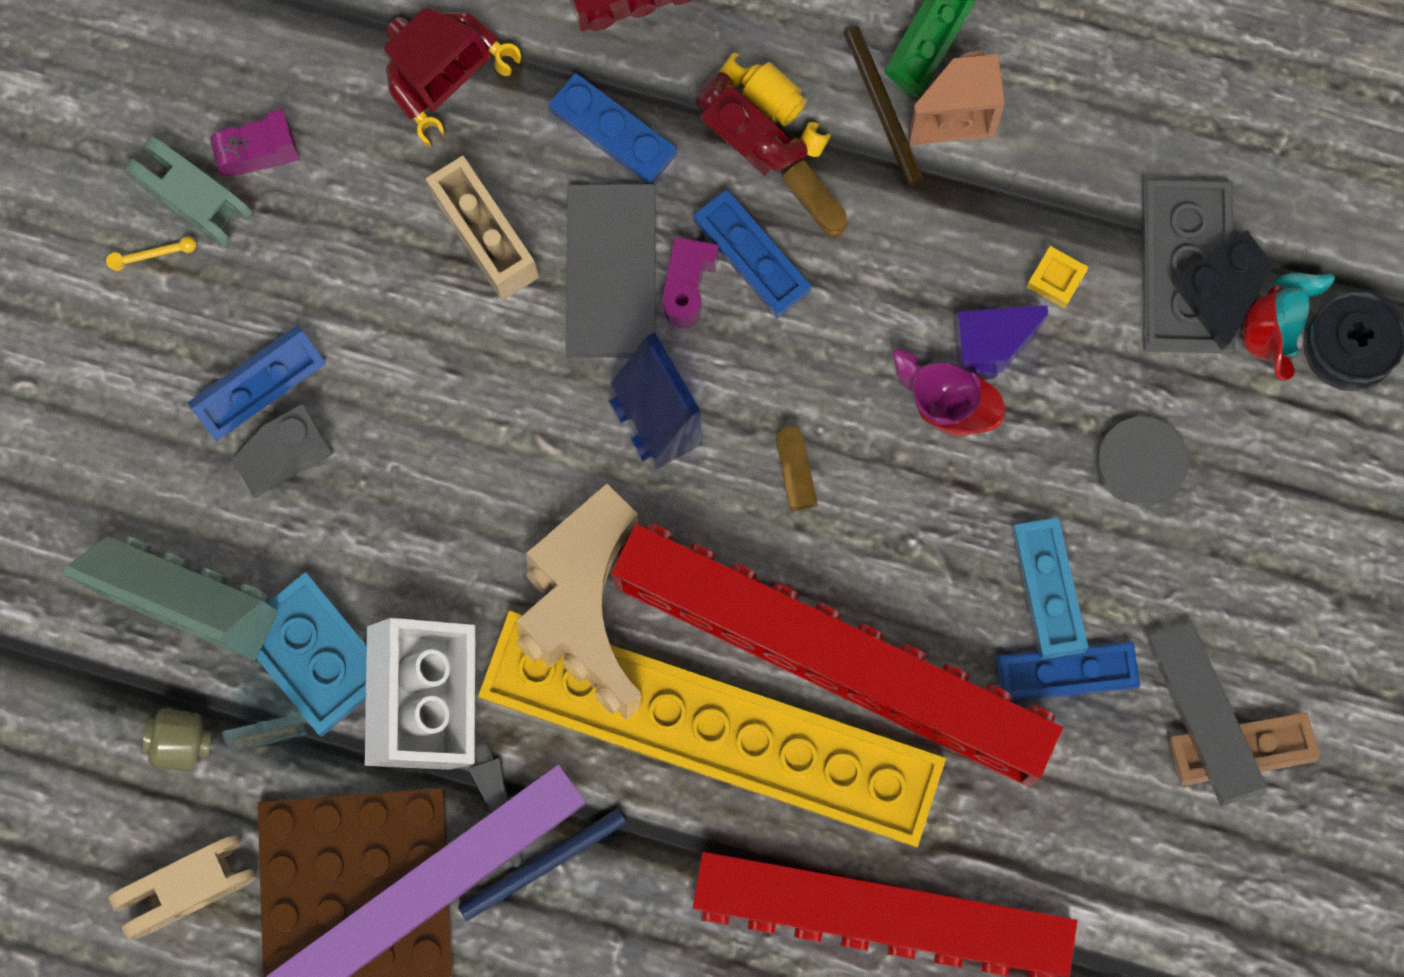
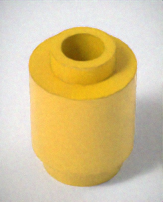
(773, 93)

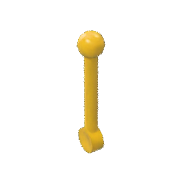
(117, 262)

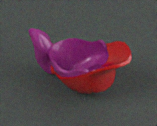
(950, 396)

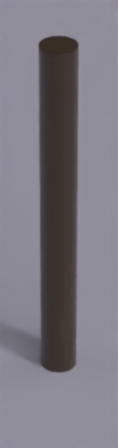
(884, 107)

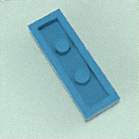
(1049, 588)

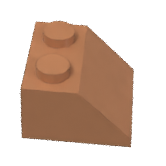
(961, 102)

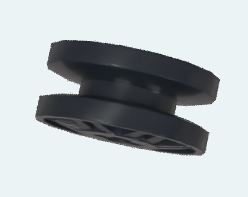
(1341, 360)

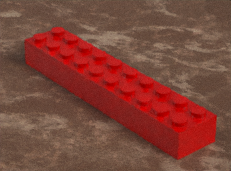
(836, 655)

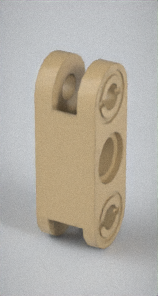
(181, 888)

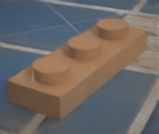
(1273, 744)

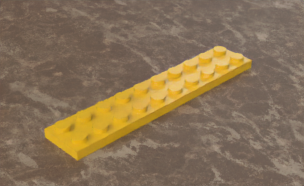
(731, 738)

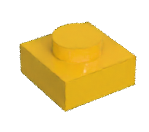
(1057, 277)

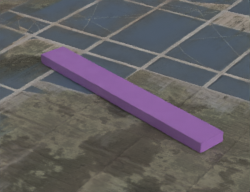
(438, 880)

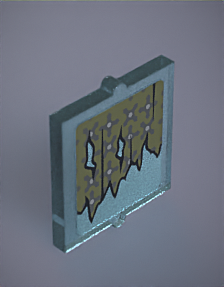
(265, 732)

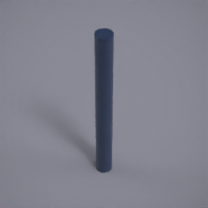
(542, 865)

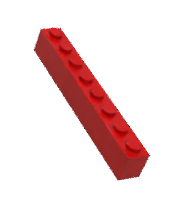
(884, 916)

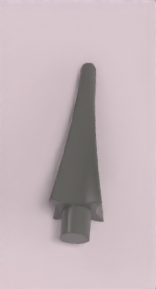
(490, 781)

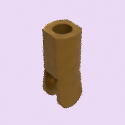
(816, 199)
(796, 469)

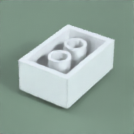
(420, 694)

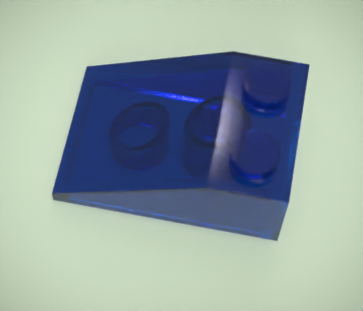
(656, 405)

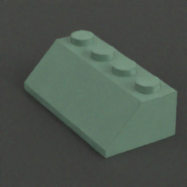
(176, 595)

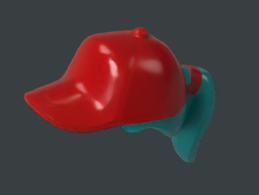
(1279, 319)

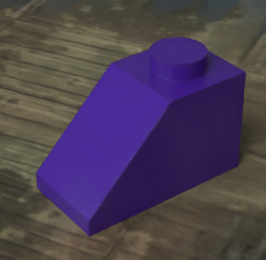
(994, 337)

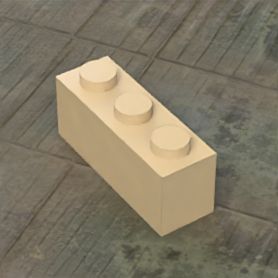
(482, 228)

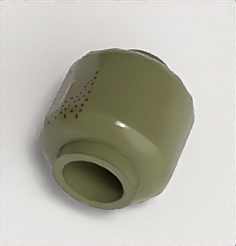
(175, 739)

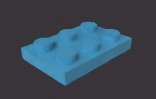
(315, 655)

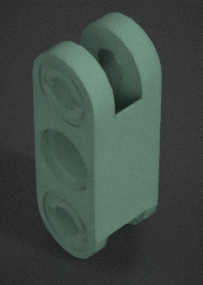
(188, 191)

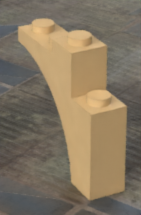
(569, 619)

